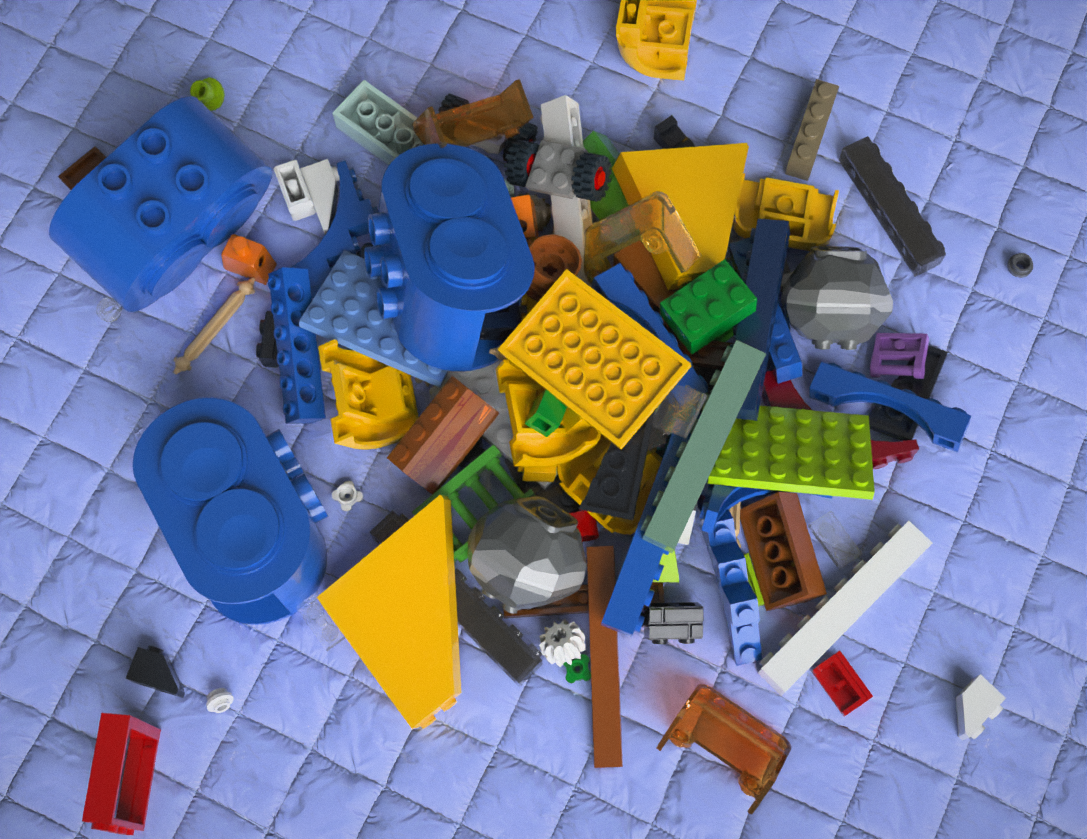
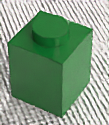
(545, 414)

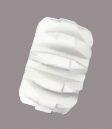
(562, 643)

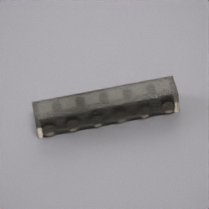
(892, 206)

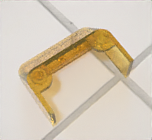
(649, 220)

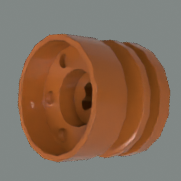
(551, 258)

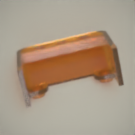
(476, 121)
(733, 738)

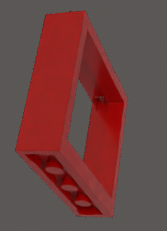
(107, 773)

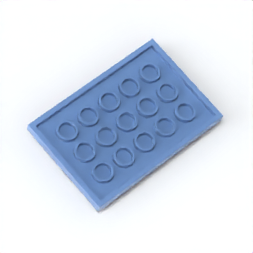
(349, 313)

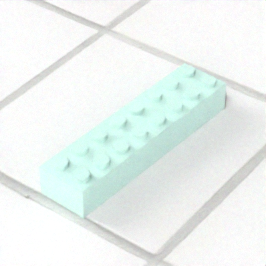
(379, 124)

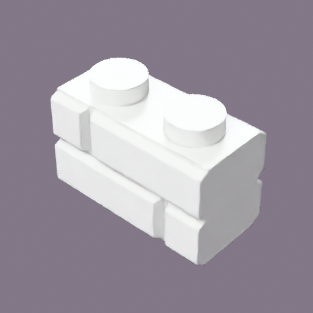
(294, 190)

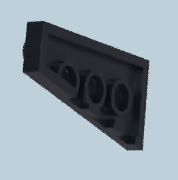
(895, 423)
(620, 476)

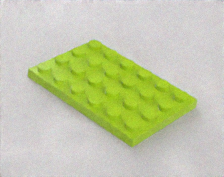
(799, 453)

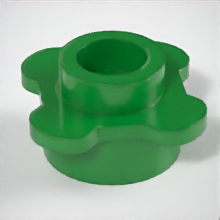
(584, 672)

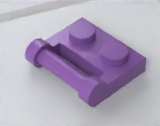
(899, 347)

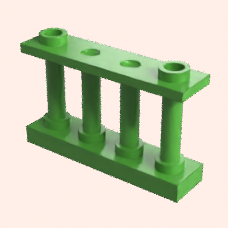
(469, 477)

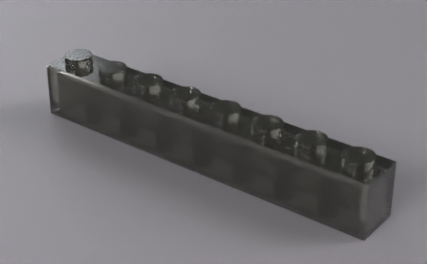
(480, 621)

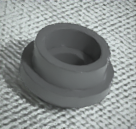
(1022, 259)

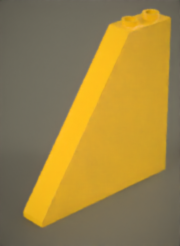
(703, 189)
(403, 614)

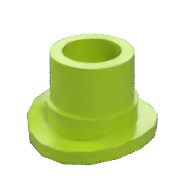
(209, 92)

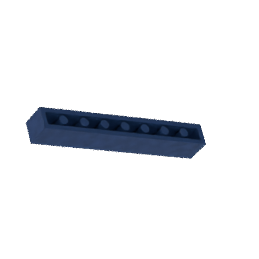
(764, 279)

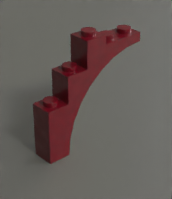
(883, 452)

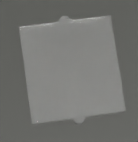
(679, 410)

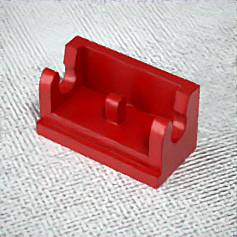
(842, 683)

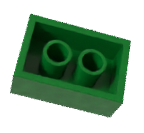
(708, 306)

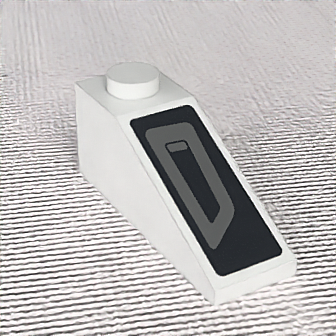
(323, 190)

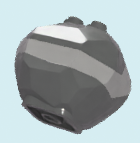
(837, 297)
(527, 553)

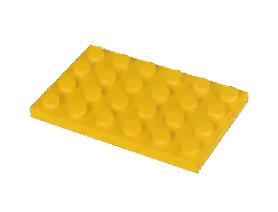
(594, 358)

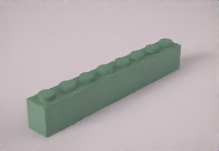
(703, 447)

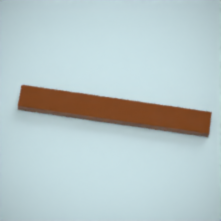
(604, 660)

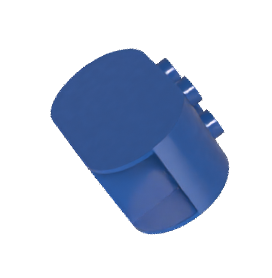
(160, 203)
(446, 253)
(232, 509)

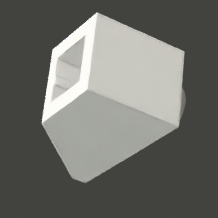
(975, 705)

